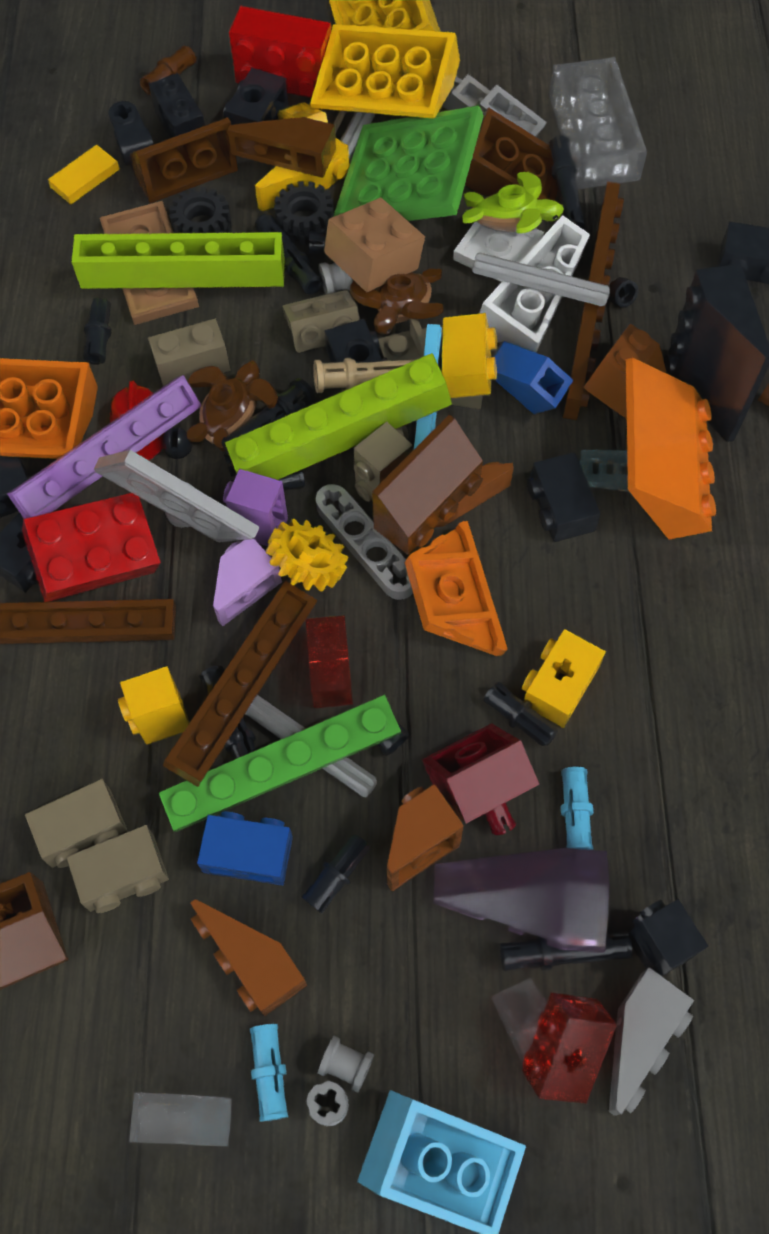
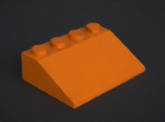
(44, 406)
(669, 451)

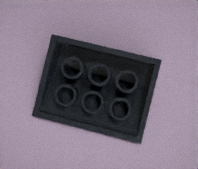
(720, 345)

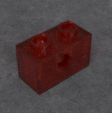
(329, 661)
(568, 1048)

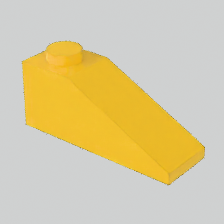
(280, 177)

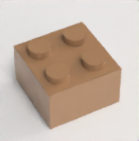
(373, 243)

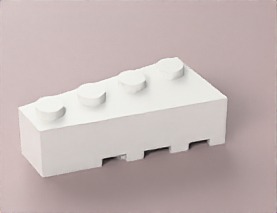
(524, 313)

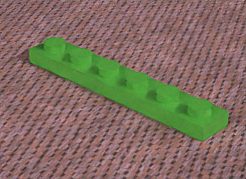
(280, 763)

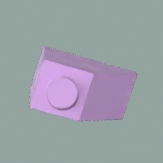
(243, 579)

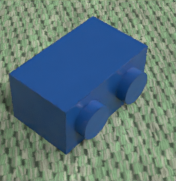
(245, 848)

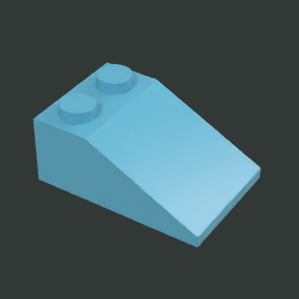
(441, 1165)

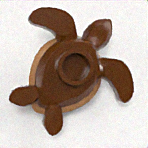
(400, 299)
(229, 401)

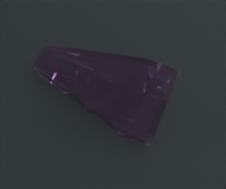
(544, 892)

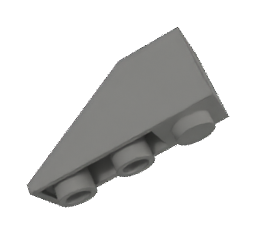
(644, 1026)

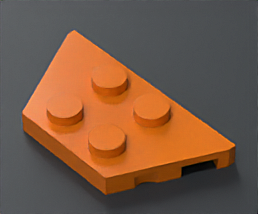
(454, 592)

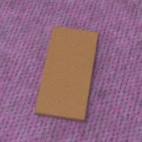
(149, 303)

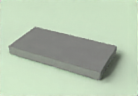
(175, 497)

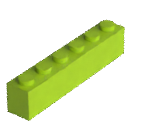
(179, 260)
(342, 420)

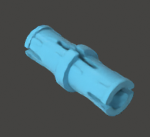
(576, 808)
(268, 1072)

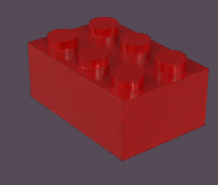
(279, 45)
(90, 546)

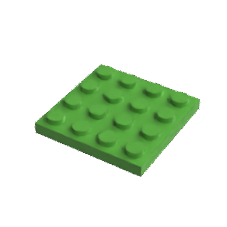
(413, 164)

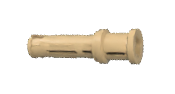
(349, 373)

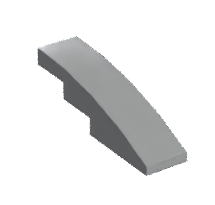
(472, 93)

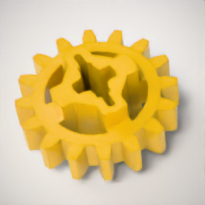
(306, 555)

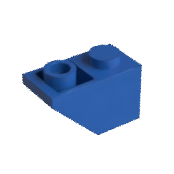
(530, 377)

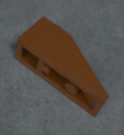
(286, 143)

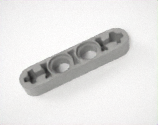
(361, 543)

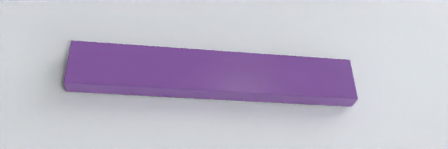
(130, 431)

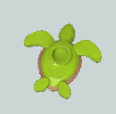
(512, 207)

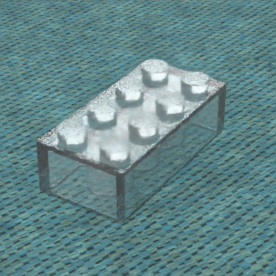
(599, 122)

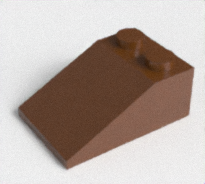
(504, 152)

